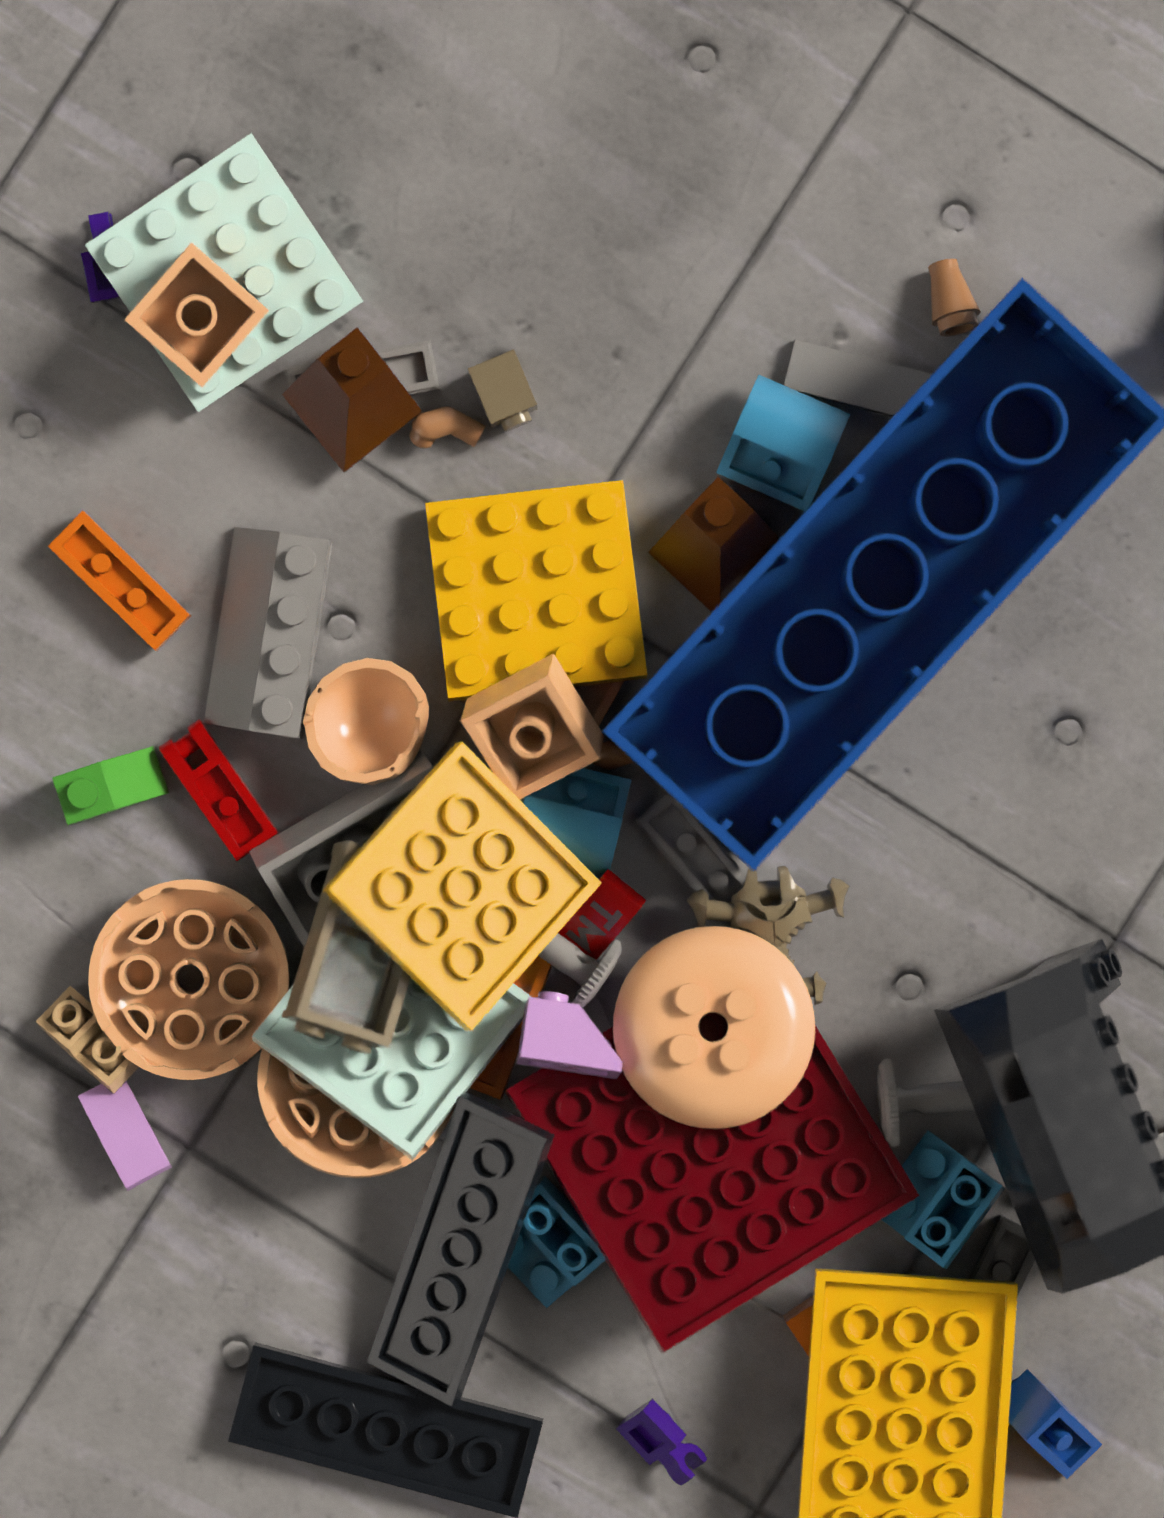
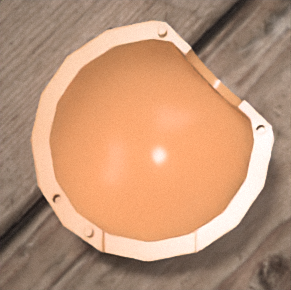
(366, 721)

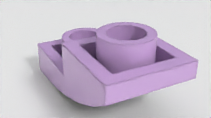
(125, 1134)

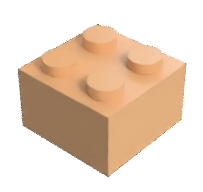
(196, 314)
(533, 728)

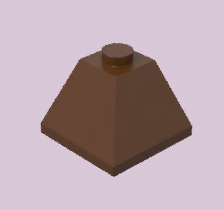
(351, 400)
(714, 544)

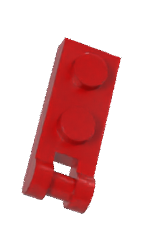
(219, 791)

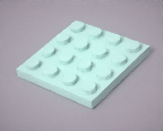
(253, 231)
(403, 1088)

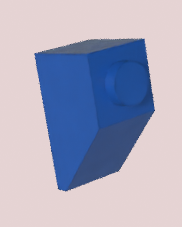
(1049, 1425)

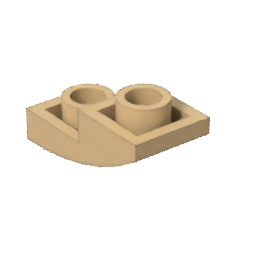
(76, 1030)

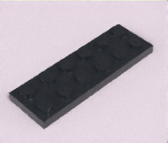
(460, 1248)
(385, 1430)

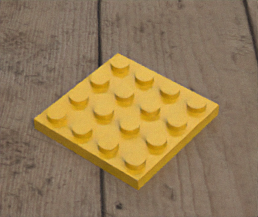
(535, 581)
(462, 886)

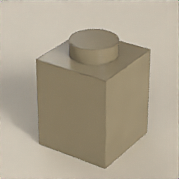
(504, 391)

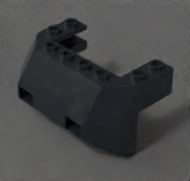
(1078, 1126)

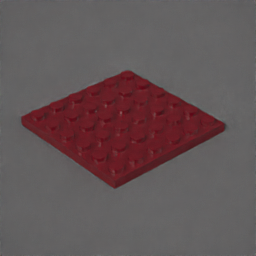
(710, 1213)

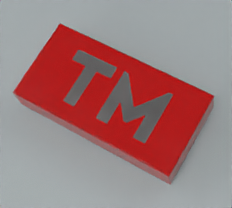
(603, 915)

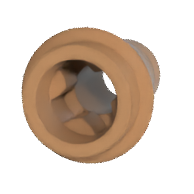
(951, 299)

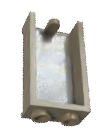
(345, 977)

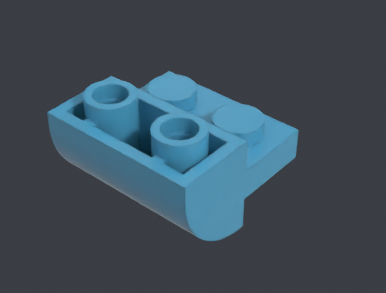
(783, 443)
(584, 814)
(950, 1200)
(553, 1246)

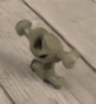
(773, 912)

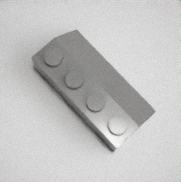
(268, 632)
(300, 856)

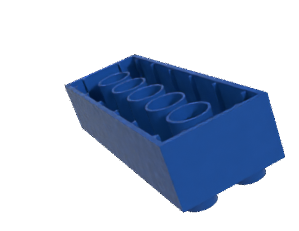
(887, 574)

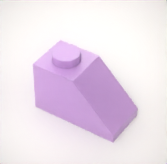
(564, 1038)

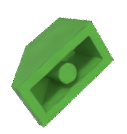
(110, 785)

